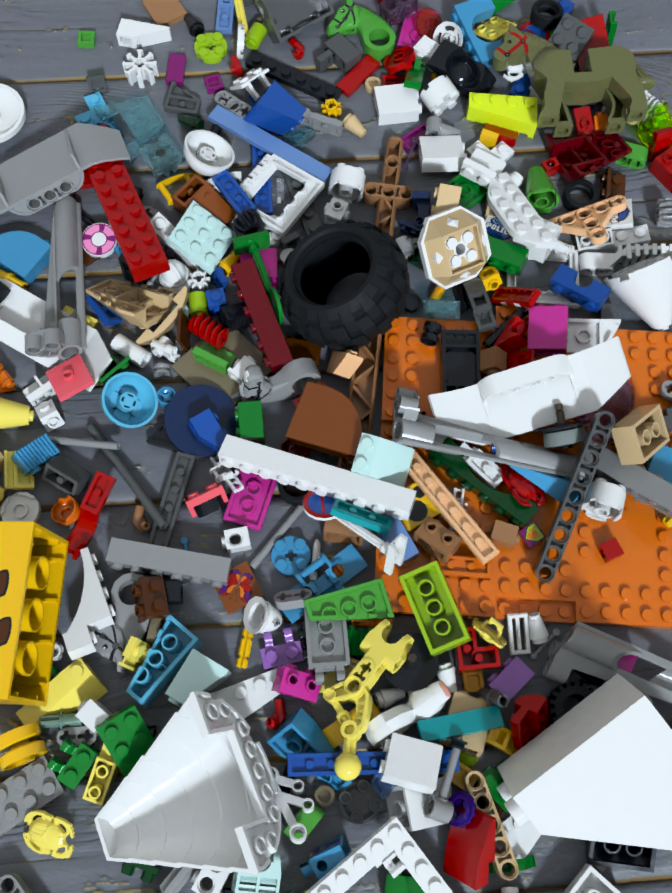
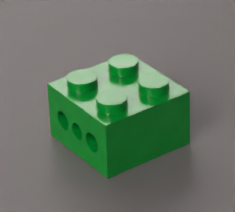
(250, 421)

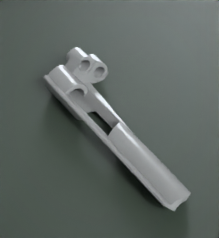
(62, 334)
(429, 433)
(598, 654)

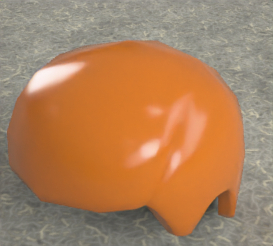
(65, 511)

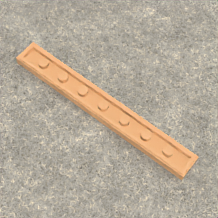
(451, 510)

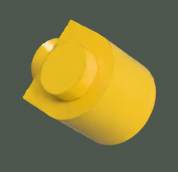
(490, 278)

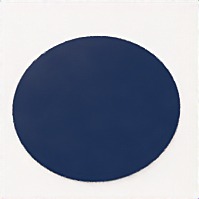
(190, 403)

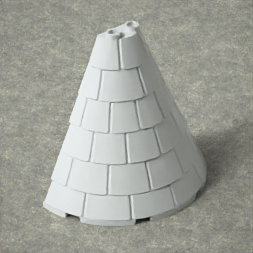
(196, 796)

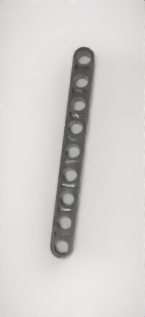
(582, 490)

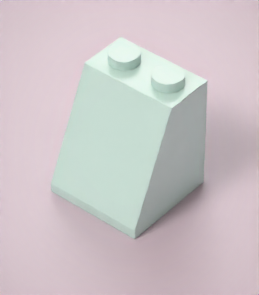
(383, 459)
(196, 674)

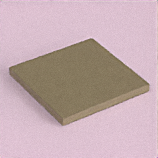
(197, 373)

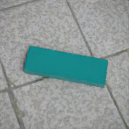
(361, 516)

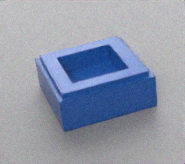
(219, 278)

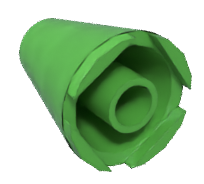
(540, 190)

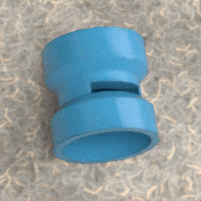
(165, 394)

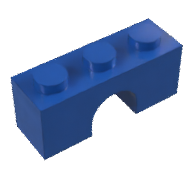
(589, 297)

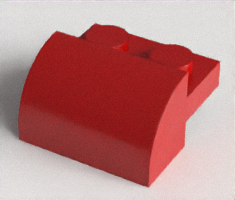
(529, 718)

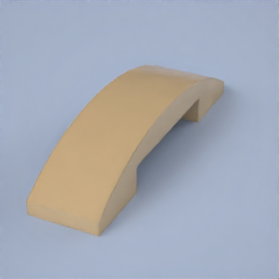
(179, 300)

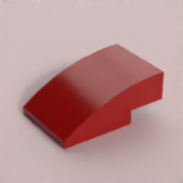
(471, 850)

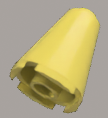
(14, 414)

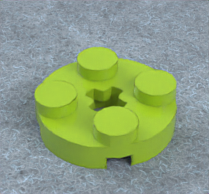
(213, 40)

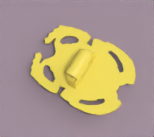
(488, 633)
(48, 834)

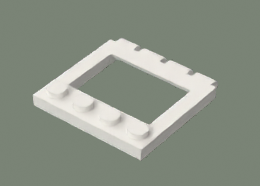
(301, 200)
(548, 298)

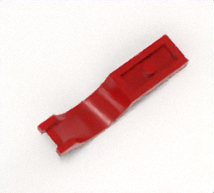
(89, 513)

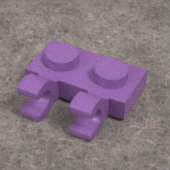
(279, 655)

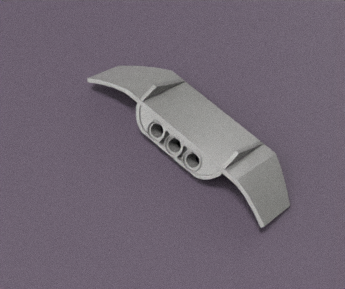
(56, 167)

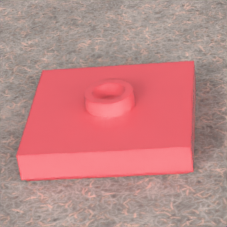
(70, 377)

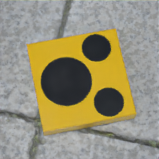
(421, 510)

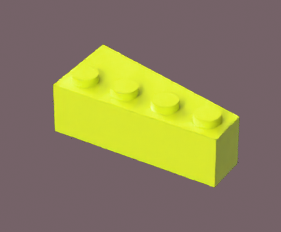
(504, 111)

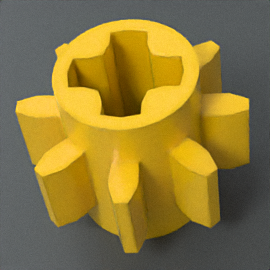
(331, 108)

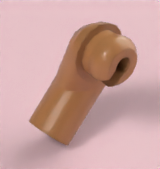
(138, 520)

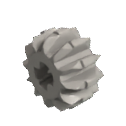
(663, 213)

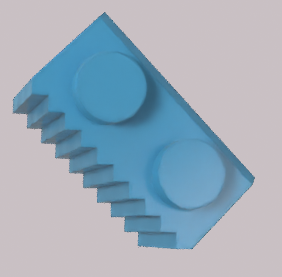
(35, 455)

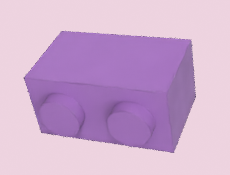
(511, 677)

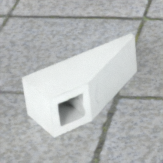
(141, 34)

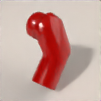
(298, 48)
(278, 716)

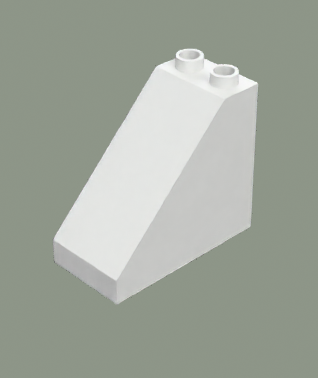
(597, 772)

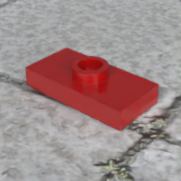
(583, 120)

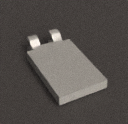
(327, 648)

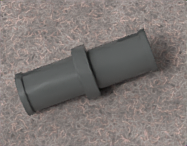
(494, 697)

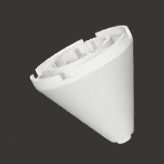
(647, 289)

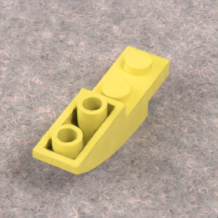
(101, 778)

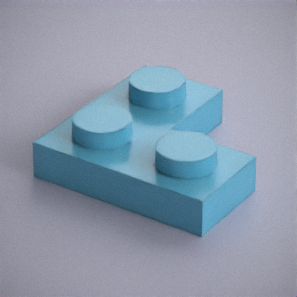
(91, 101)

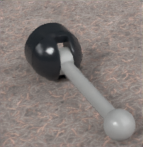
(170, 254)

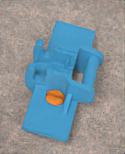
(338, 572)

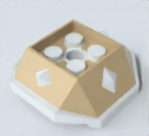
(438, 245)

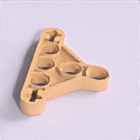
(598, 218)

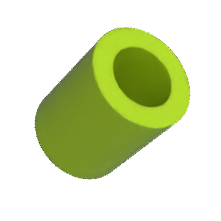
(255, 36)
(197, 303)

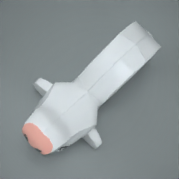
(421, 705)

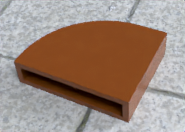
(326, 422)

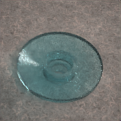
(299, 137)

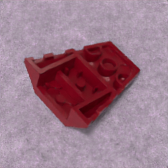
(586, 153)

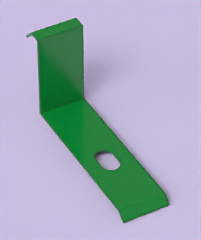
(523, 864)

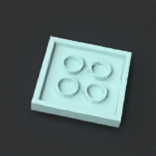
(201, 237)

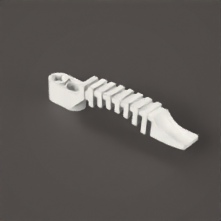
(602, 263)

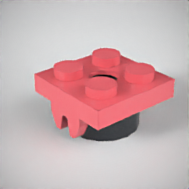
(207, 500)

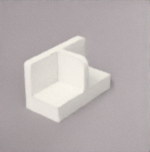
(39, 391)

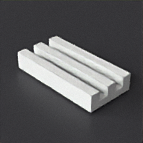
(524, 615)

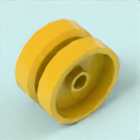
(20, 746)

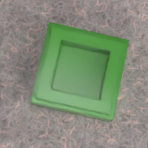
(86, 39)

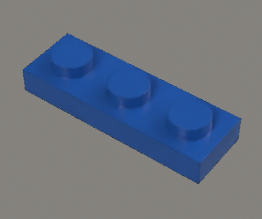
(233, 192)

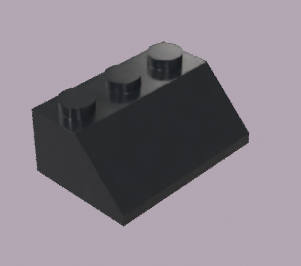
(620, 856)

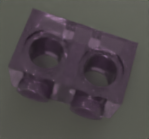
(397, 10)

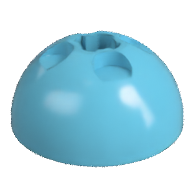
(136, 394)

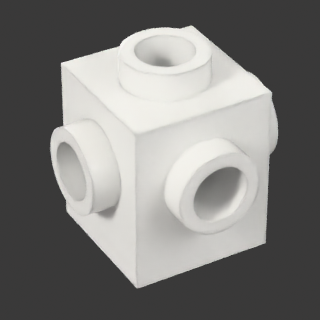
(336, 210)

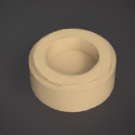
(371, 82)

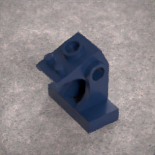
(422, 203)

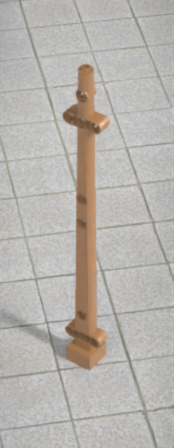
(364, 380)

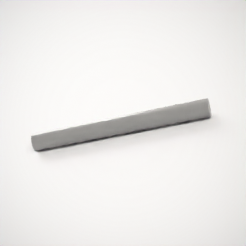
(85, 443)
(277, 535)

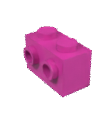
(296, 683)

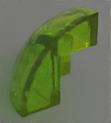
(657, 119)

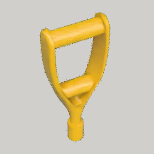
(179, 177)

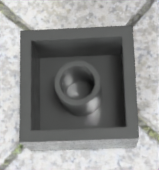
(572, 35)

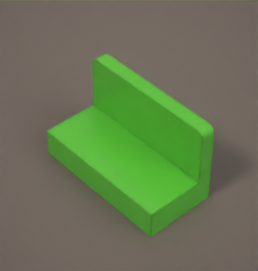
(212, 357)

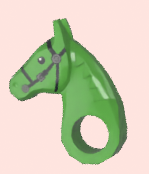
(367, 25)

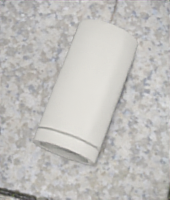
(126, 347)

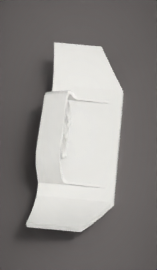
(25, 313)
(526, 395)

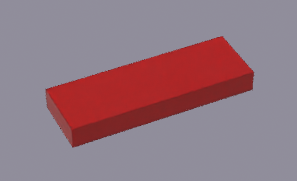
(358, 75)

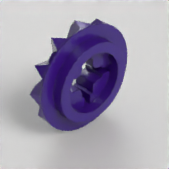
(463, 800)

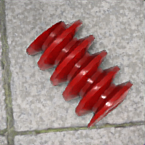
(209, 330)

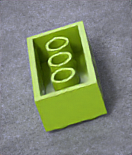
(435, 608)

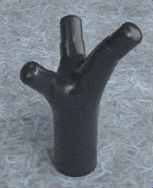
(589, 679)

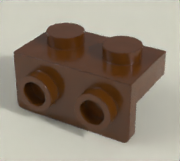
(150, 598)

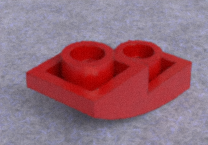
(661, 142)

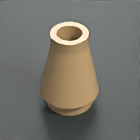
(354, 125)

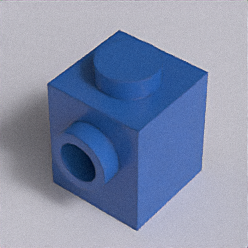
(215, 300)

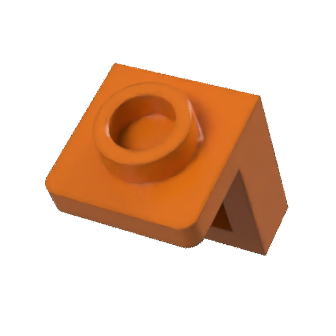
(599, 121)

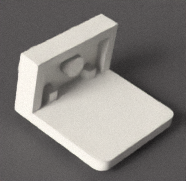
(482, 168)

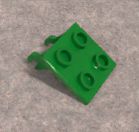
(120, 366)

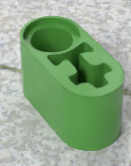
(636, 158)
(308, 820)

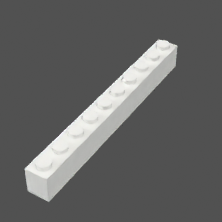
(317, 477)

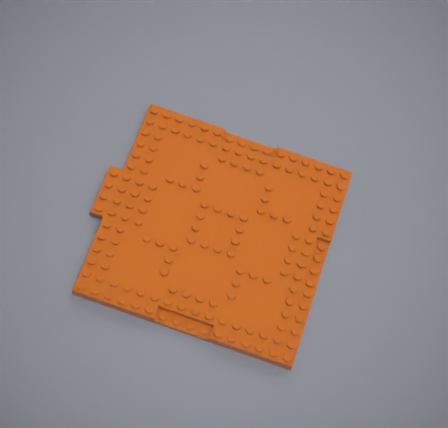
(618, 593)

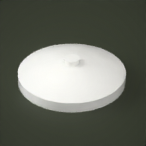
(11, 112)

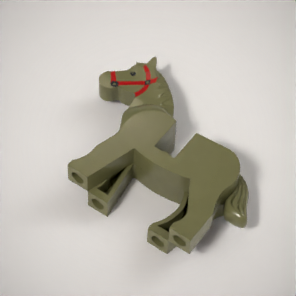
(606, 76)

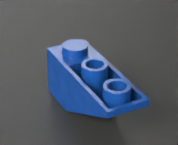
(207, 429)

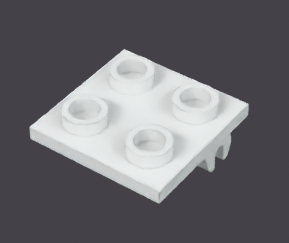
(252, 74)

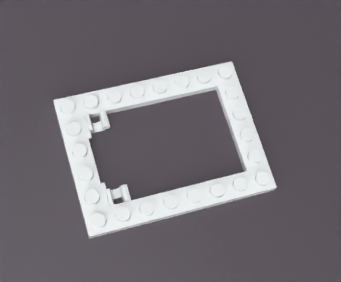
(380, 848)

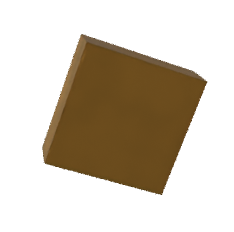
(472, 681)

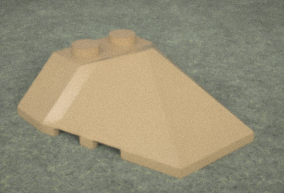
(134, 304)

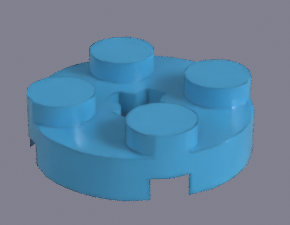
(283, 547)

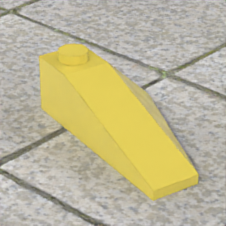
(67, 692)

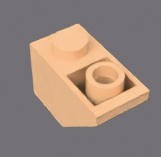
(344, 363)

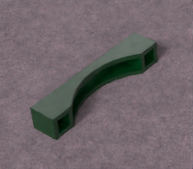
(501, 503)

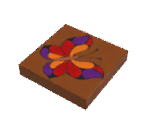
(240, 588)

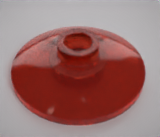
(427, 22)

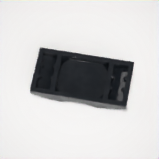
(461, 69)
(460, 359)

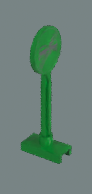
(253, 244)

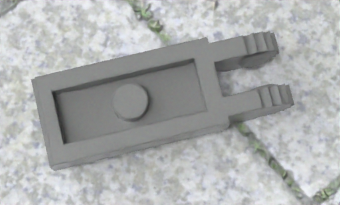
(323, 123)

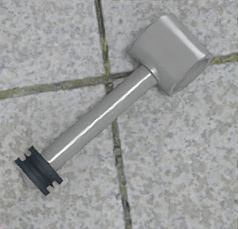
(438, 807)

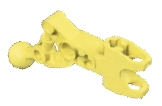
(378, 657)

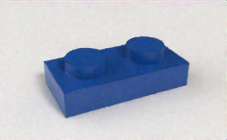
(105, 314)

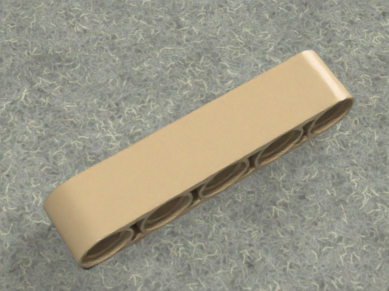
(506, 854)

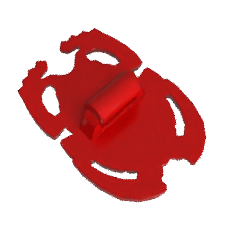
(521, 486)

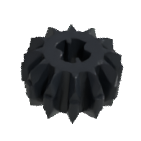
(247, 223)

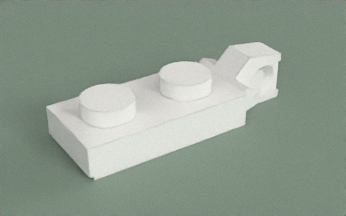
(484, 469)

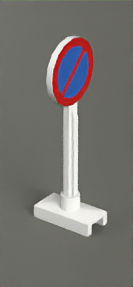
(320, 508)

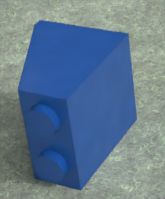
(276, 111)

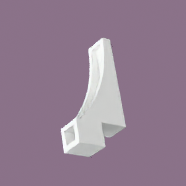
(92, 611)

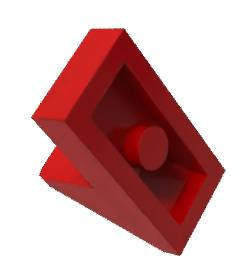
(511, 337)

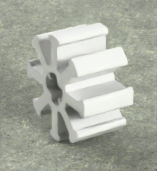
(140, 68)

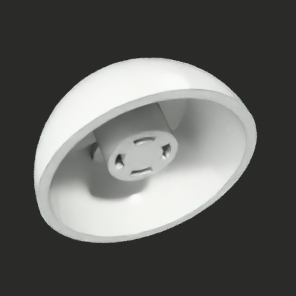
(207, 152)

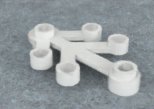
(283, 799)

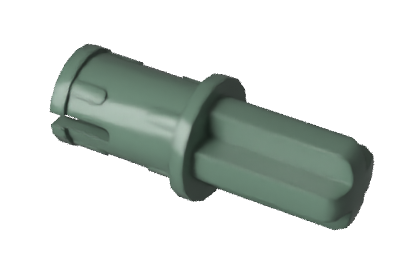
(60, 720)

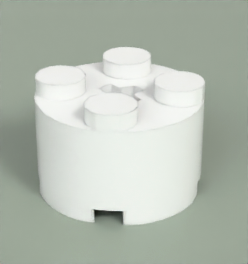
(439, 95)
(347, 183)
(604, 500)

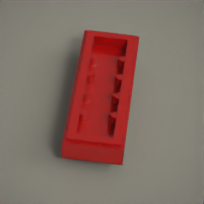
(515, 296)

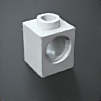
(244, 544)

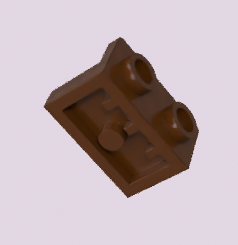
(612, 184)

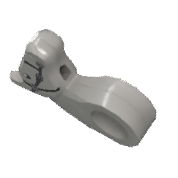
(283, 385)
(115, 637)

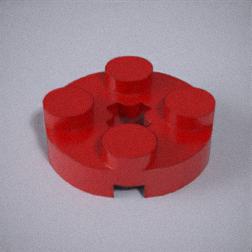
(400, 60)

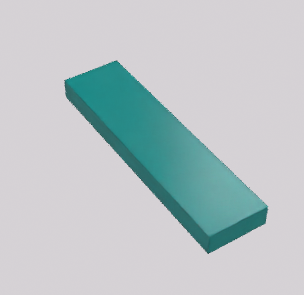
(460, 724)

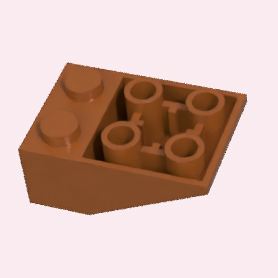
(203, 194)

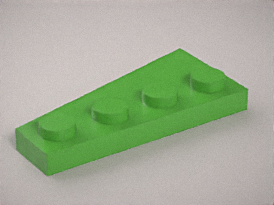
(352, 603)

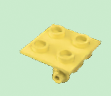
(493, 29)

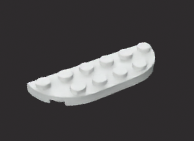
(518, 214)

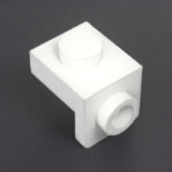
(49, 415)

